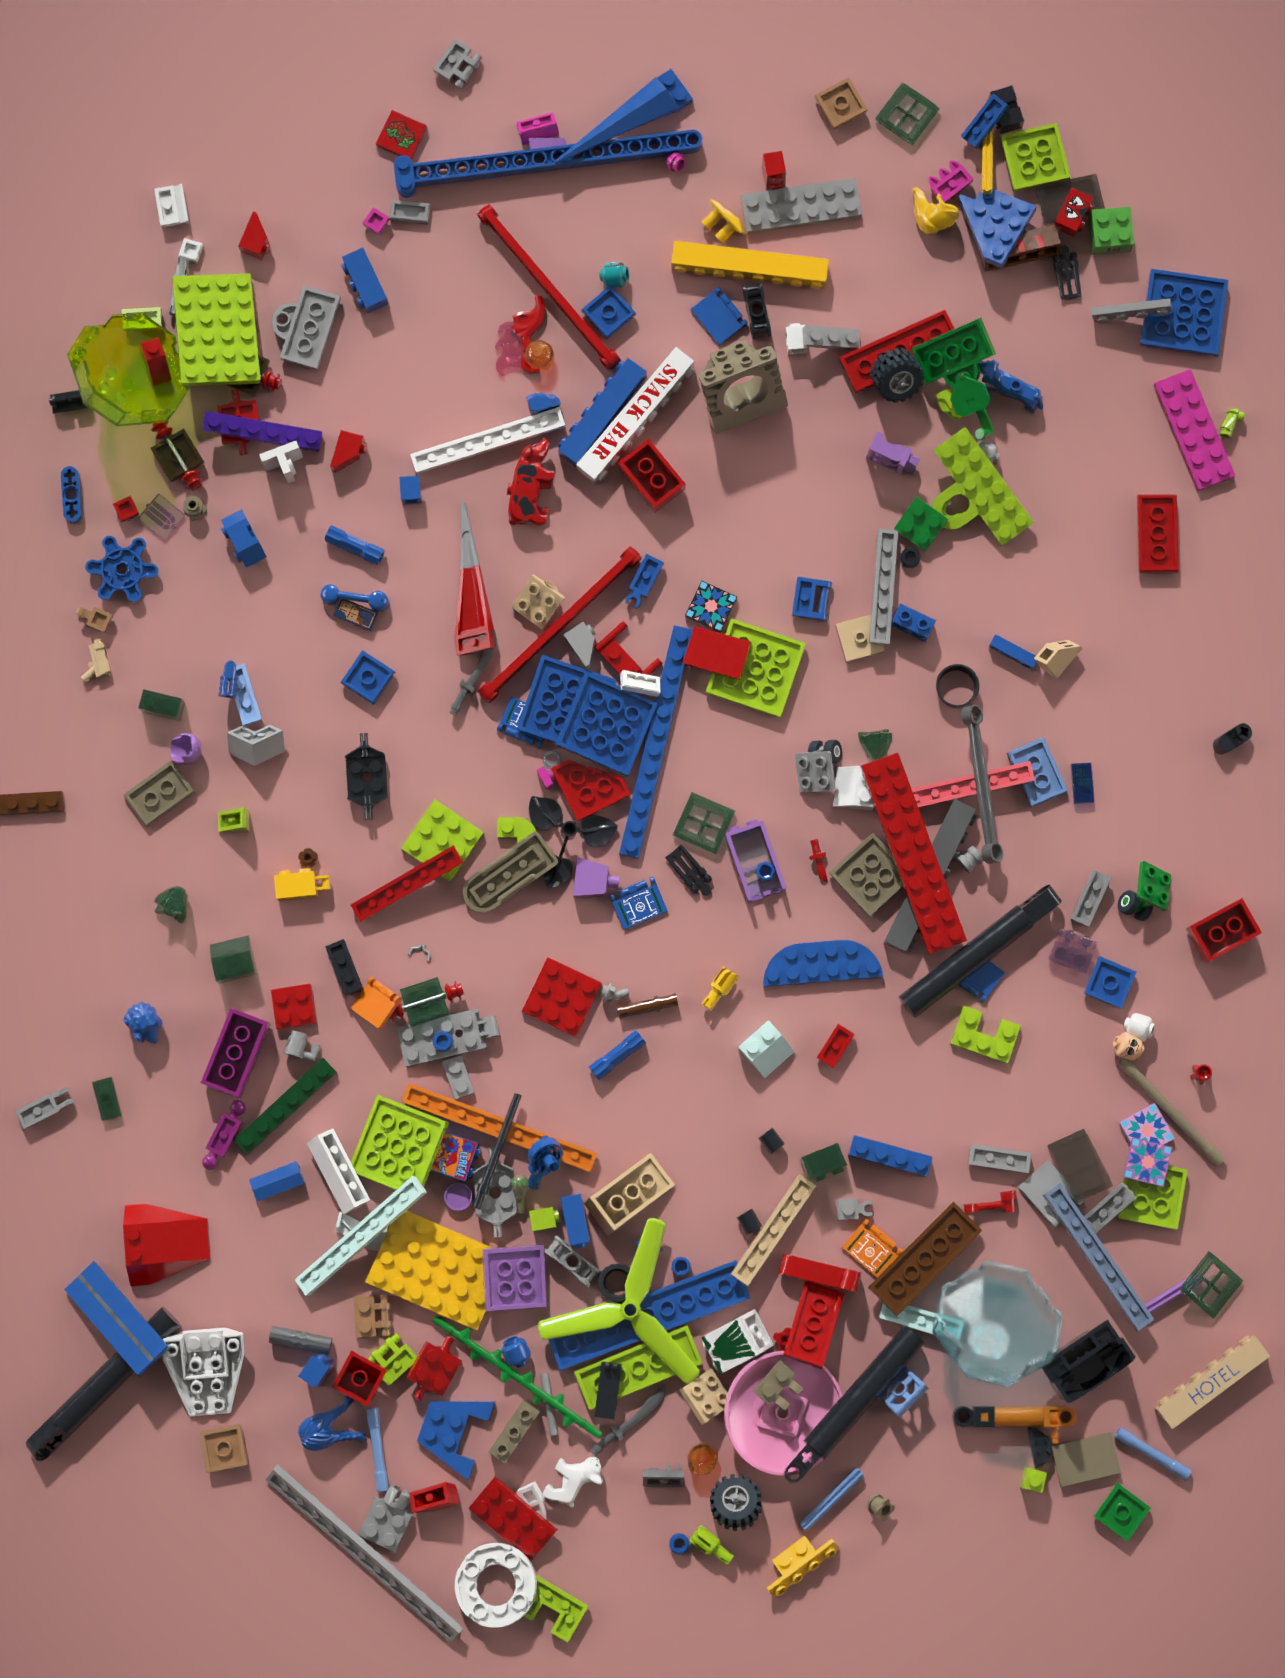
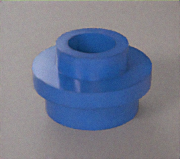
(674, 1548)

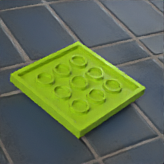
(766, 673)
(397, 1144)

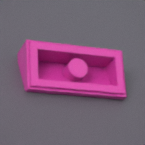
(537, 127)

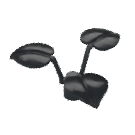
(596, 831)

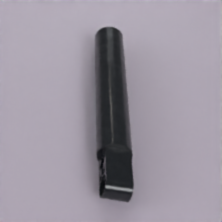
(979, 951)
(91, 1395)
(857, 1400)

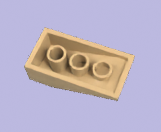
(629, 1194)

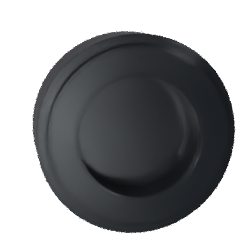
(910, 557)

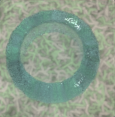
(551, 753)

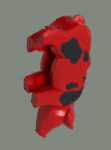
(526, 485)

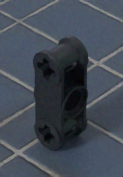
(758, 323)

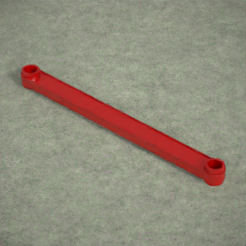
(608, 358)
(629, 558)

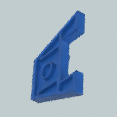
(444, 1429)

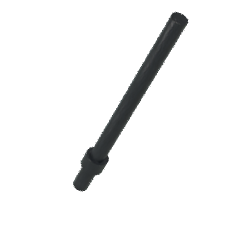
(484, 1188)

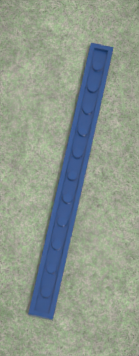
(655, 743)

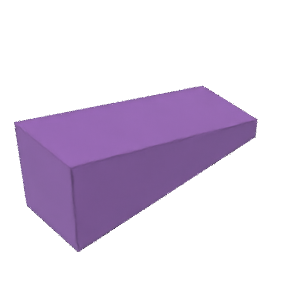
(546, 142)

